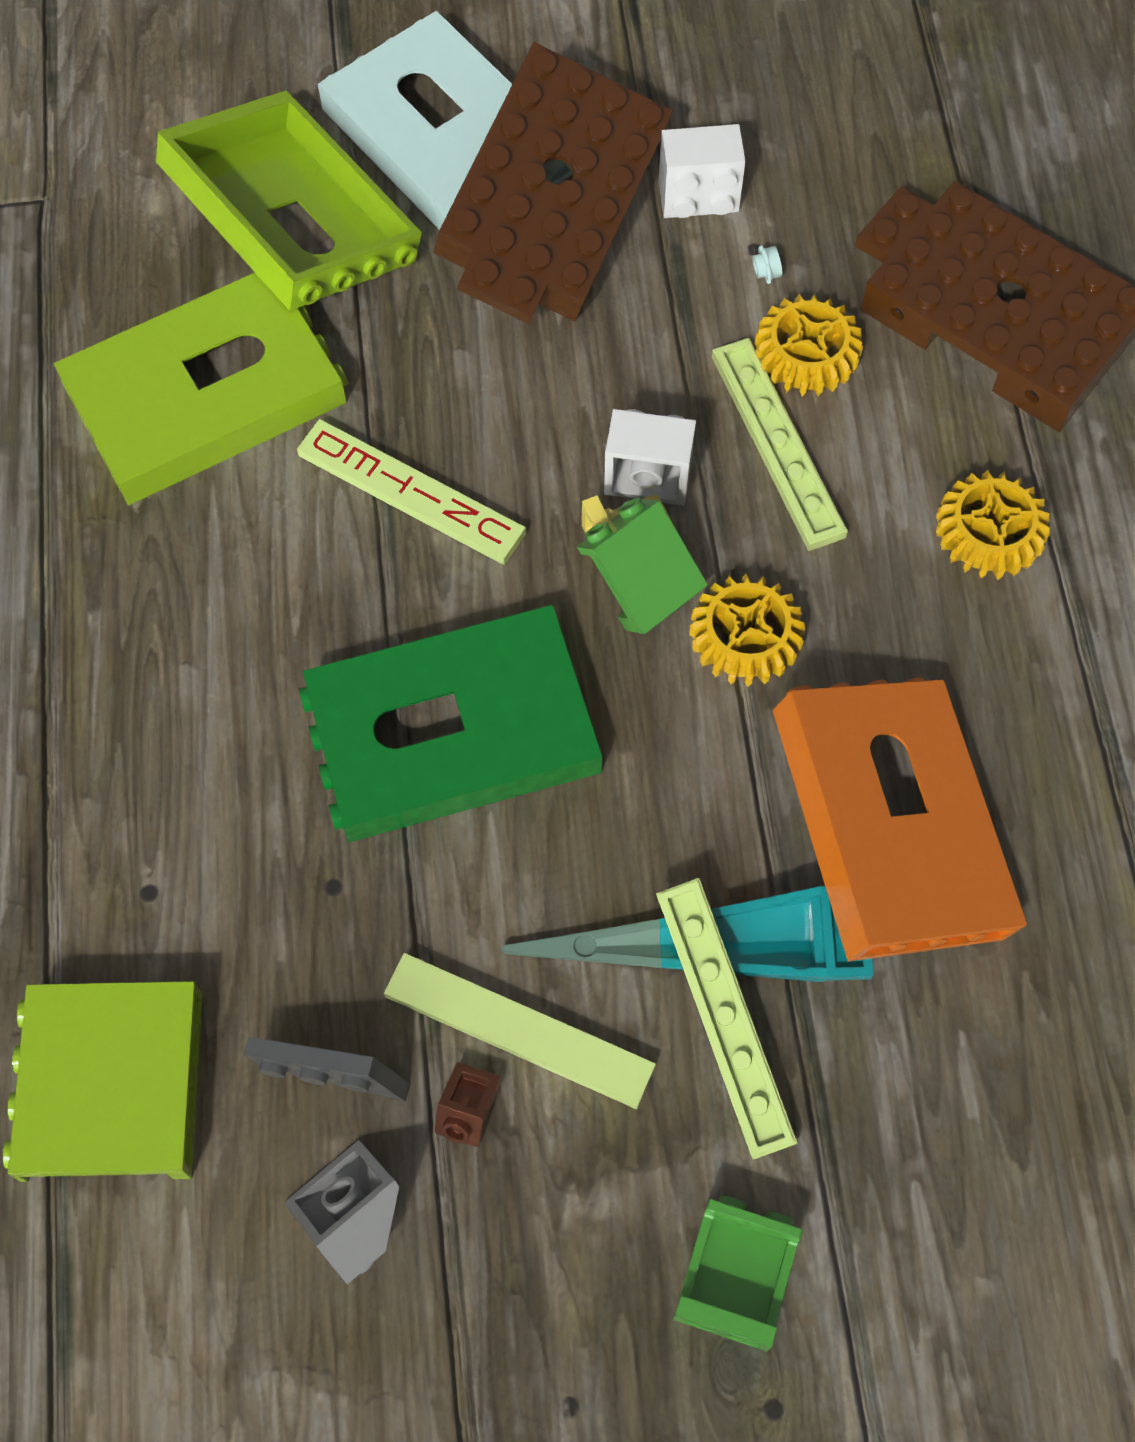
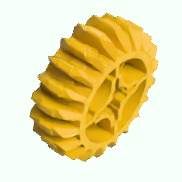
(804, 357)
(1003, 514)
(737, 610)

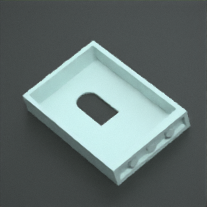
(412, 153)

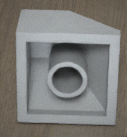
(348, 1210)

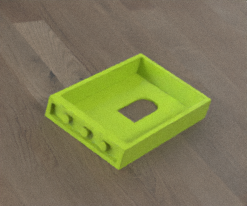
(276, 155)
(155, 420)

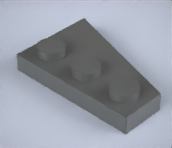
(326, 1066)

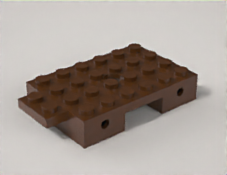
(539, 239)
(944, 282)

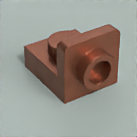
(466, 1104)

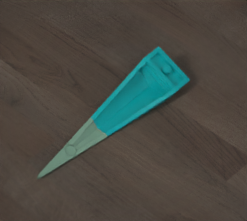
(765, 937)

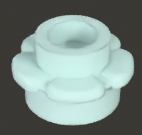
(767, 263)

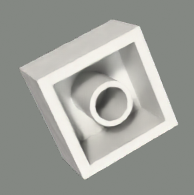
(701, 171)
(648, 456)

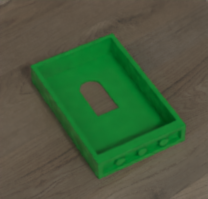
(516, 708)

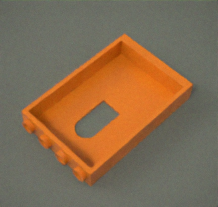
(905, 877)

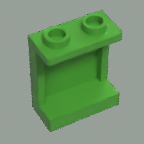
(643, 563)
(738, 1273)

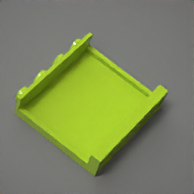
(105, 1080)

